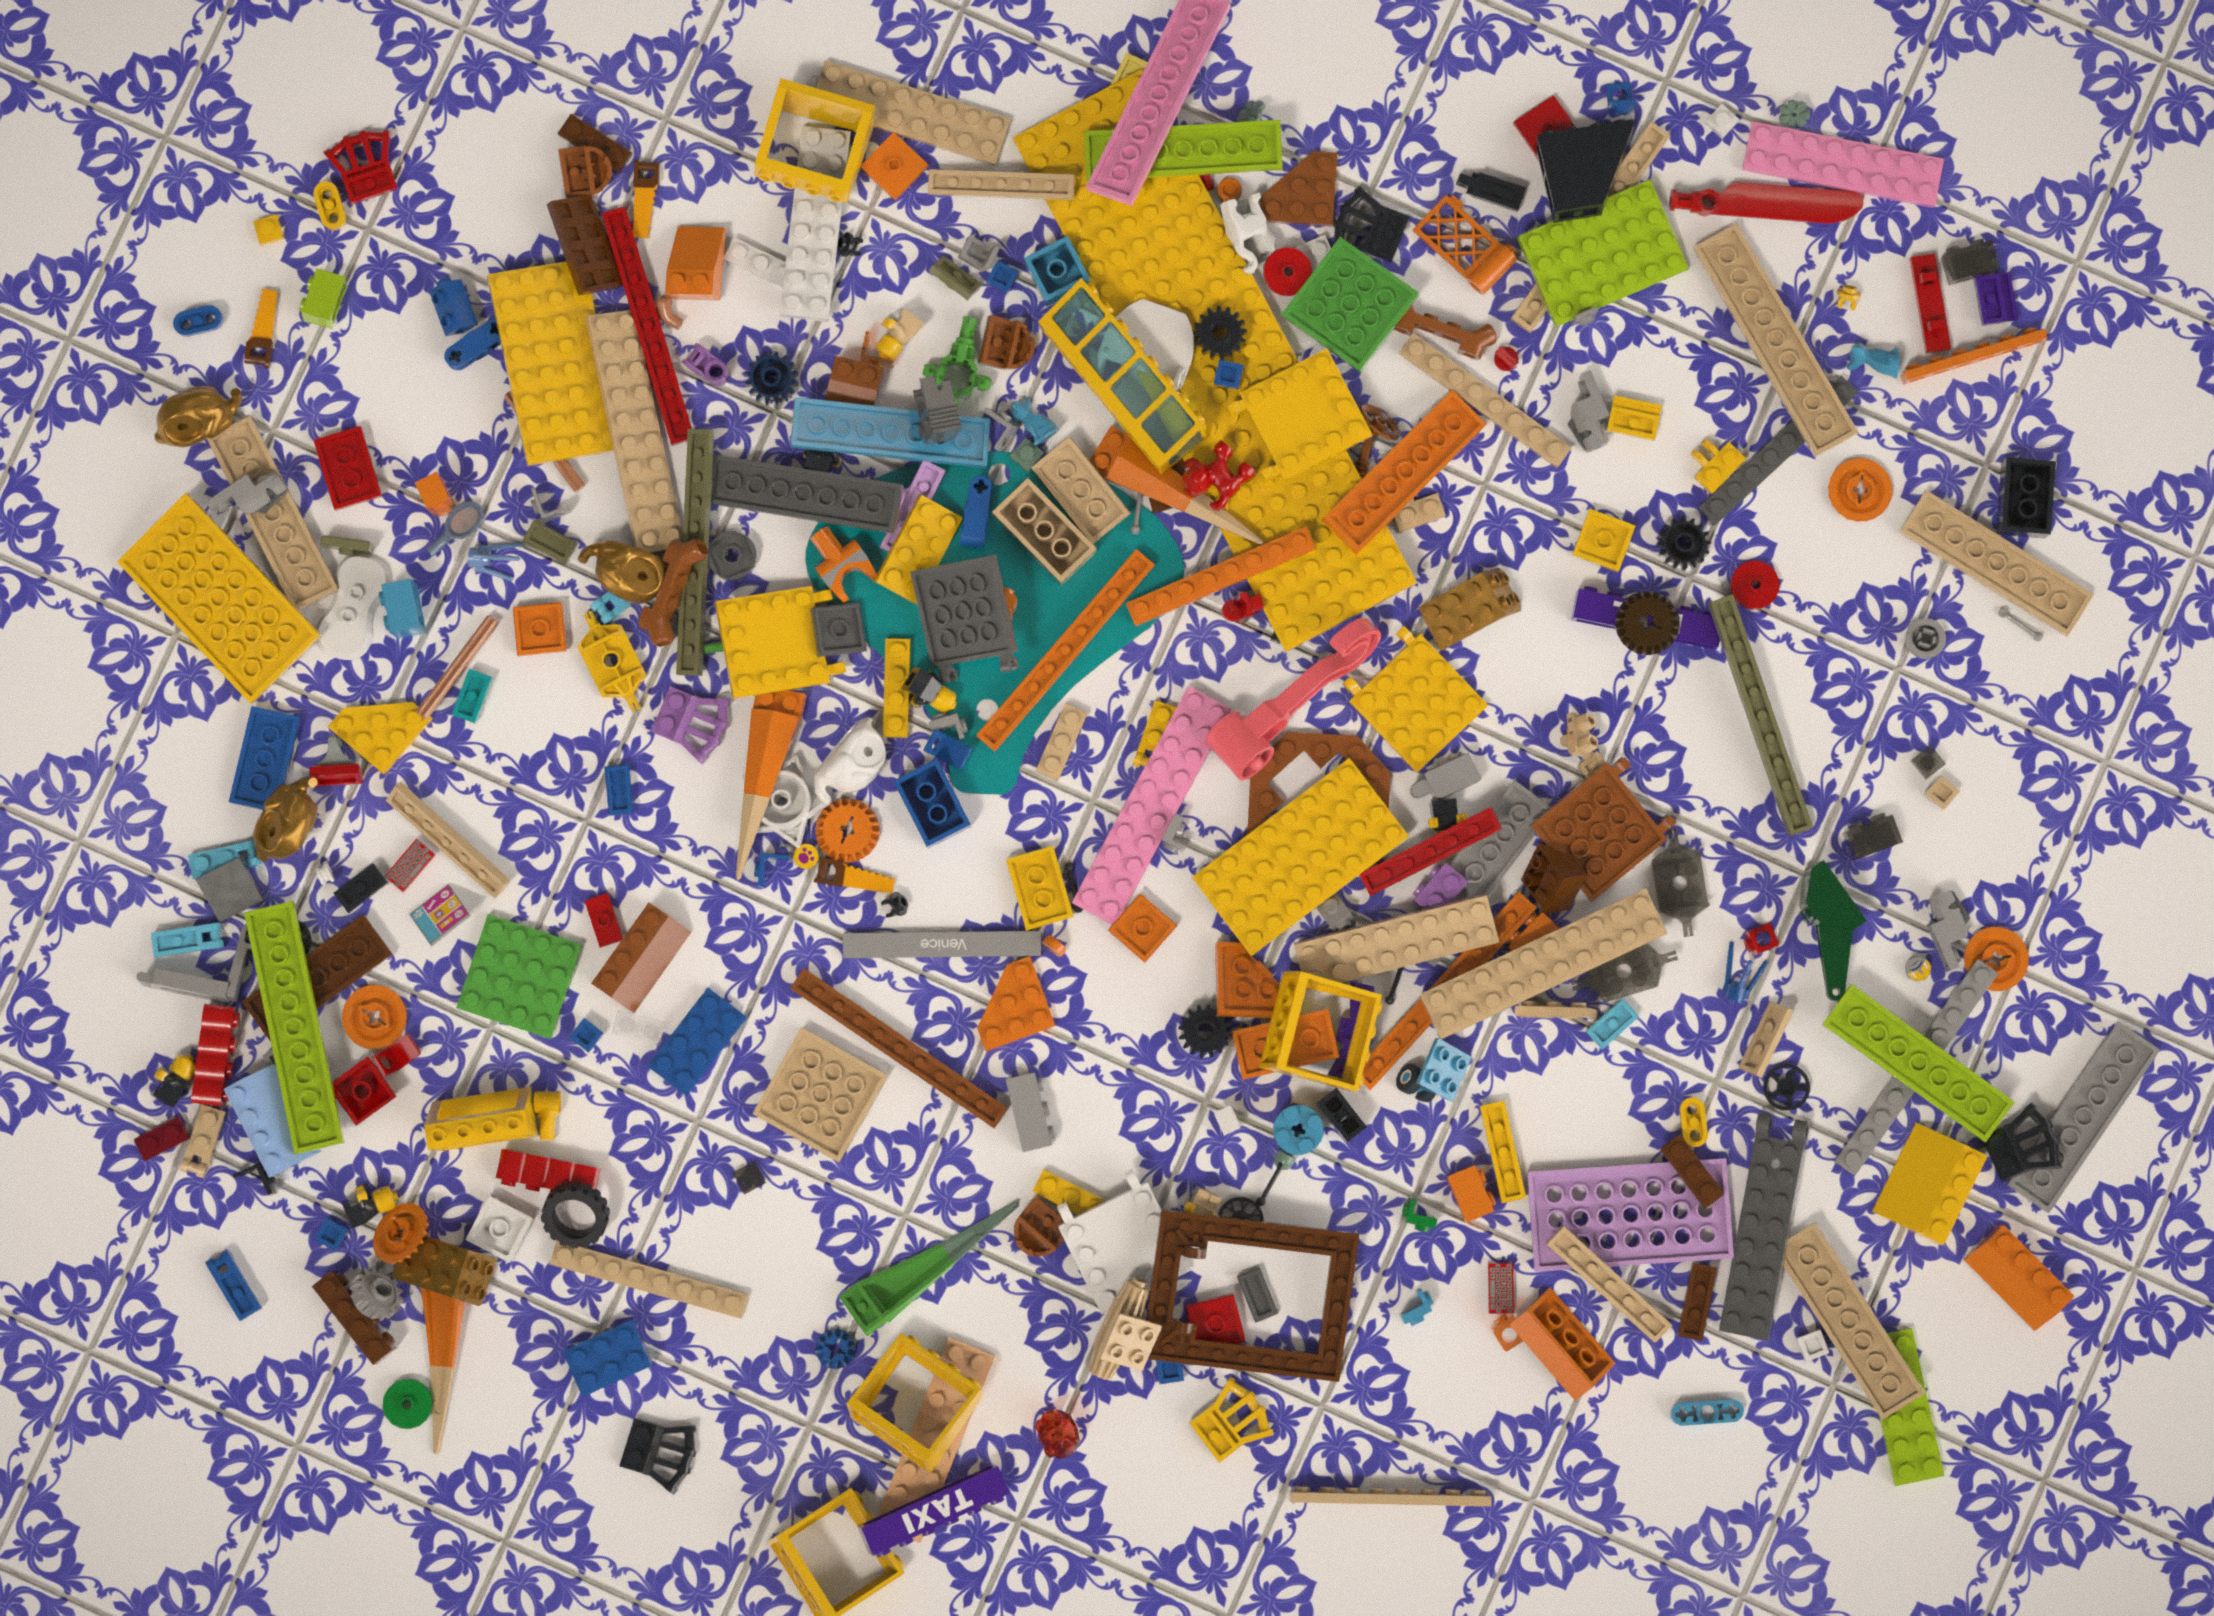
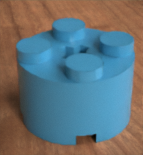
(1285, 1136)

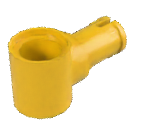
(547, 1106)

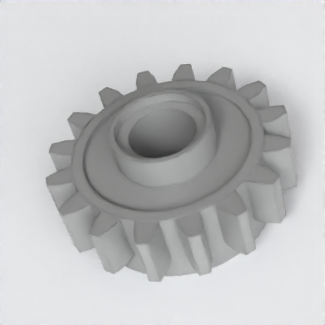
(376, 1294)

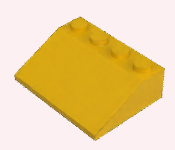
(1929, 1184)

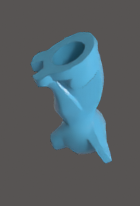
(1880, 360)
(1037, 424)

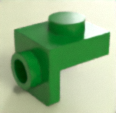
(1421, 1222)

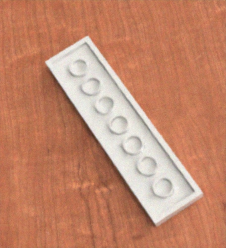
(814, 229)

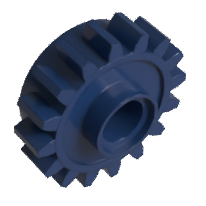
(773, 391)

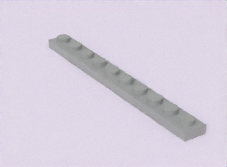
(1896, 1093)

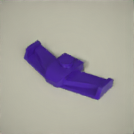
(1345, 1032)

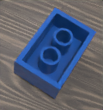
(932, 803)
(608, 1358)

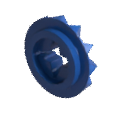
(846, 1344)

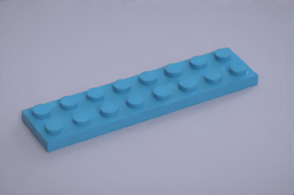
(884, 433)

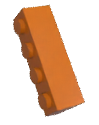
(2018, 1277)
(1562, 1344)

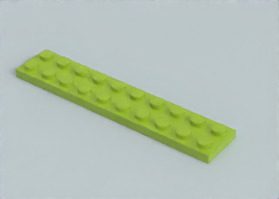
(294, 1028)

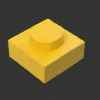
(268, 230)

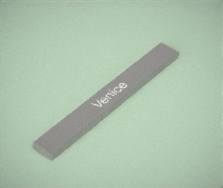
(942, 944)

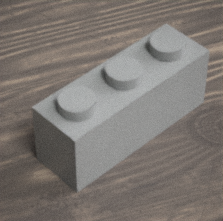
(1030, 1112)

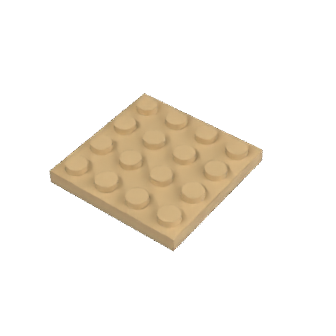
(820, 1094)

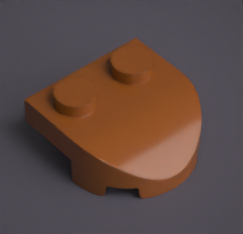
(584, 170)
(1006, 344)
(1037, 1229)

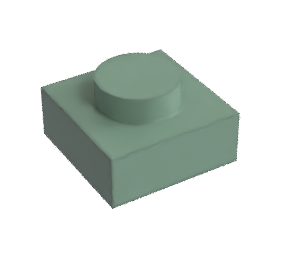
(1026, 455)

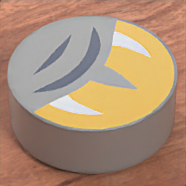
(1917, 968)

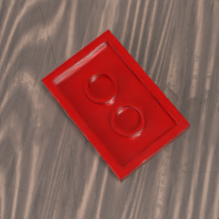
(347, 468)

